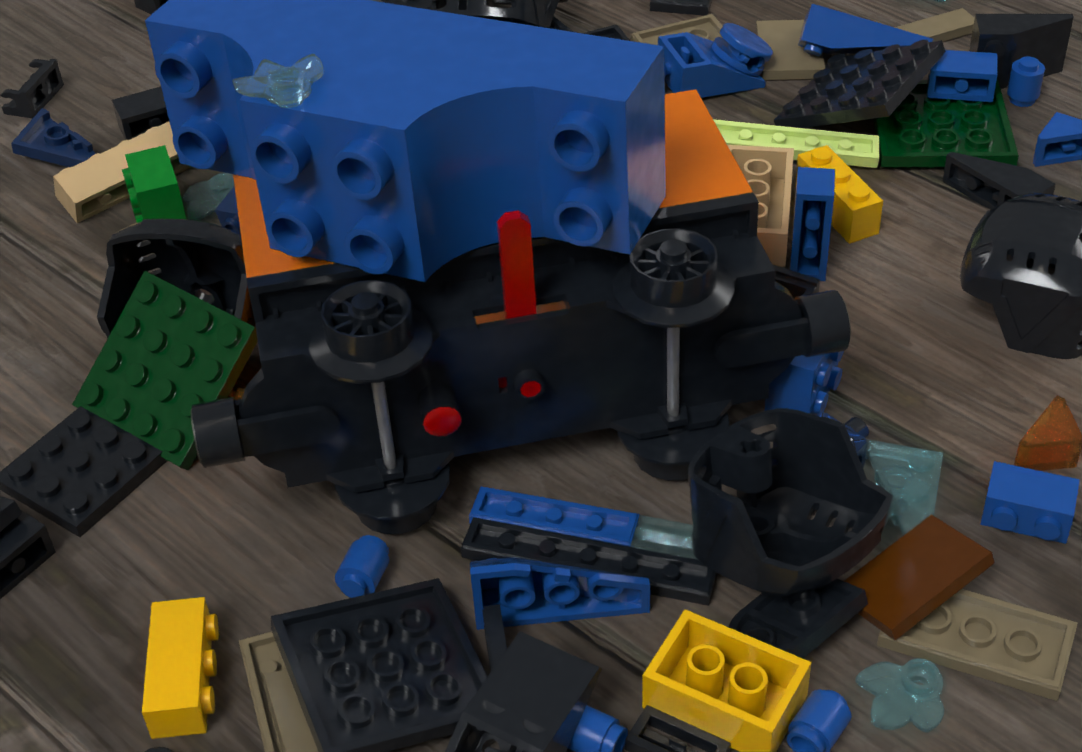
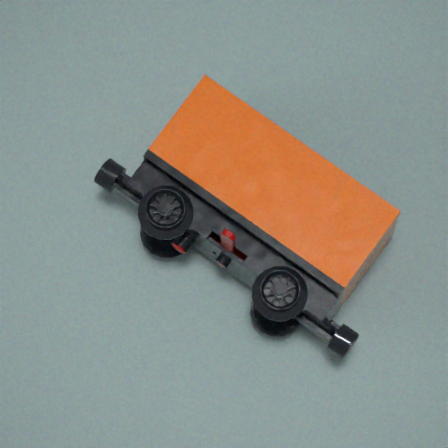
(517, 343)

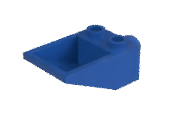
(694, 65)

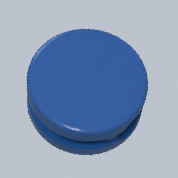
(742, 49)

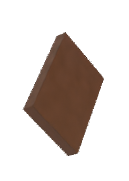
(918, 575)

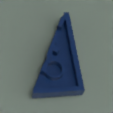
(52, 142)

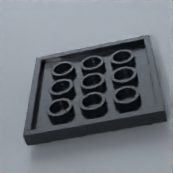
(861, 85)
(380, 668)

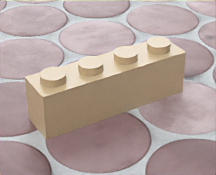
(100, 180)

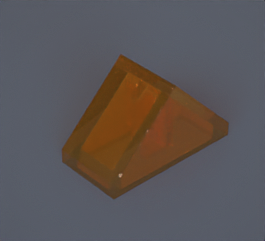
(1052, 440)

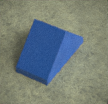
(1059, 141)

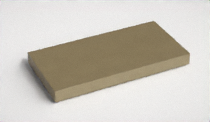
(992, 642)

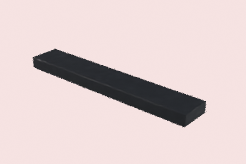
(668, 574)

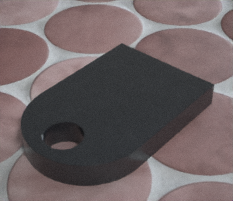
(802, 620)

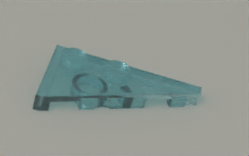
(910, 477)

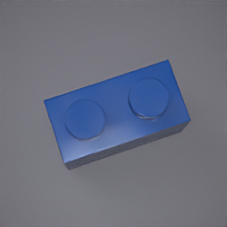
(963, 76)
(1030, 502)

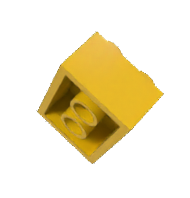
(726, 683)

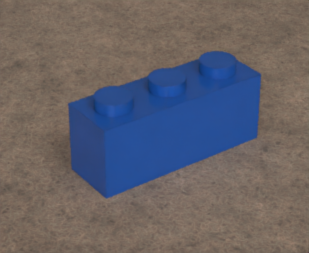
(812, 221)

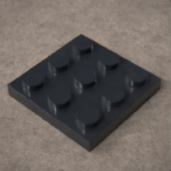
(80, 471)

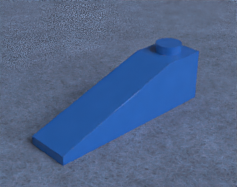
(842, 33)
(553, 592)

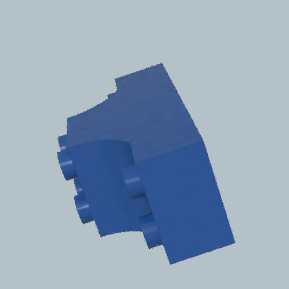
(417, 127)

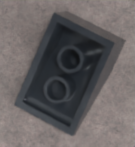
(1022, 36)

